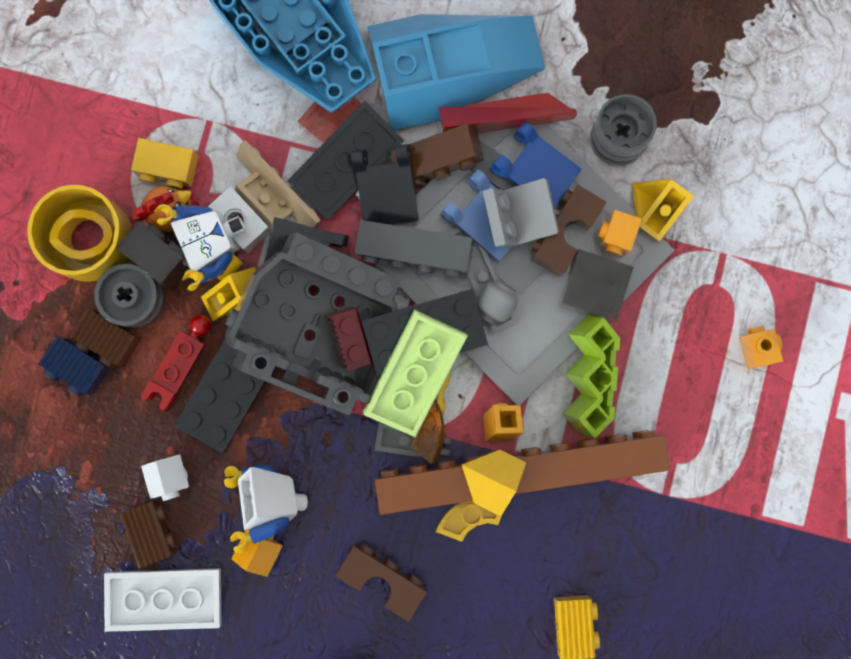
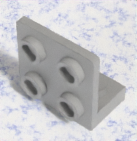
(521, 213)

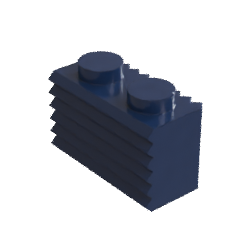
(73, 366)

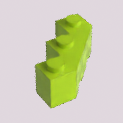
(593, 376)

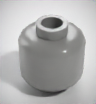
(496, 301)

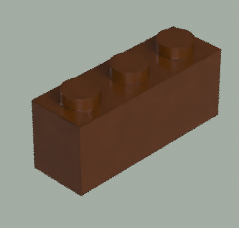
(444, 153)

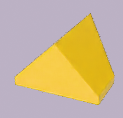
(659, 205)
(494, 479)

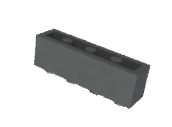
(414, 247)

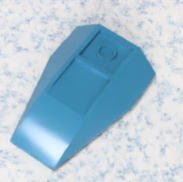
(450, 61)

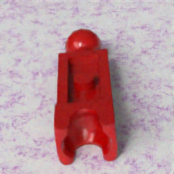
(178, 363)

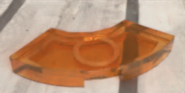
(431, 435)

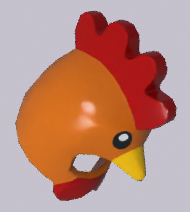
(159, 196)

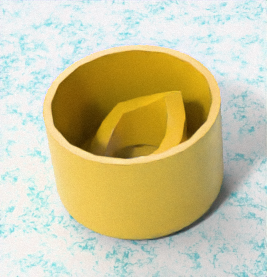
(56, 219)

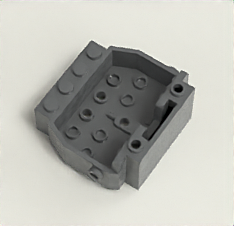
(279, 310)

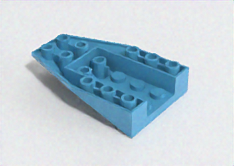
(303, 44)

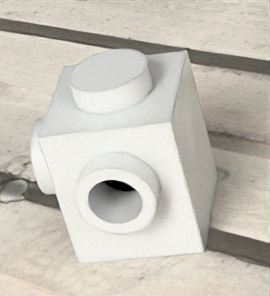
(165, 477)

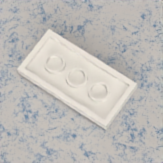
(162, 599)

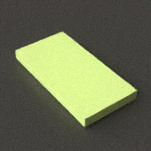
(415, 373)

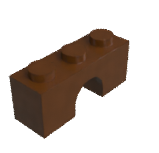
(579, 209)
(406, 590)

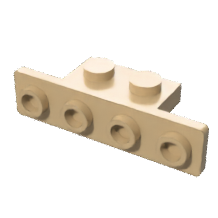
(268, 193)

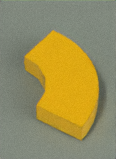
(463, 518)

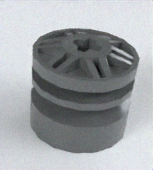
(626, 116)

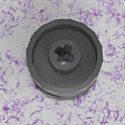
(113, 295)

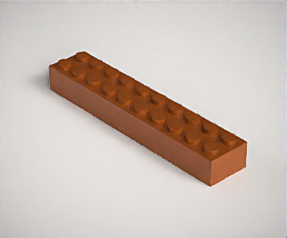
(543, 470)

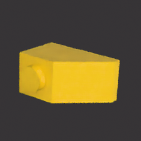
(226, 294)

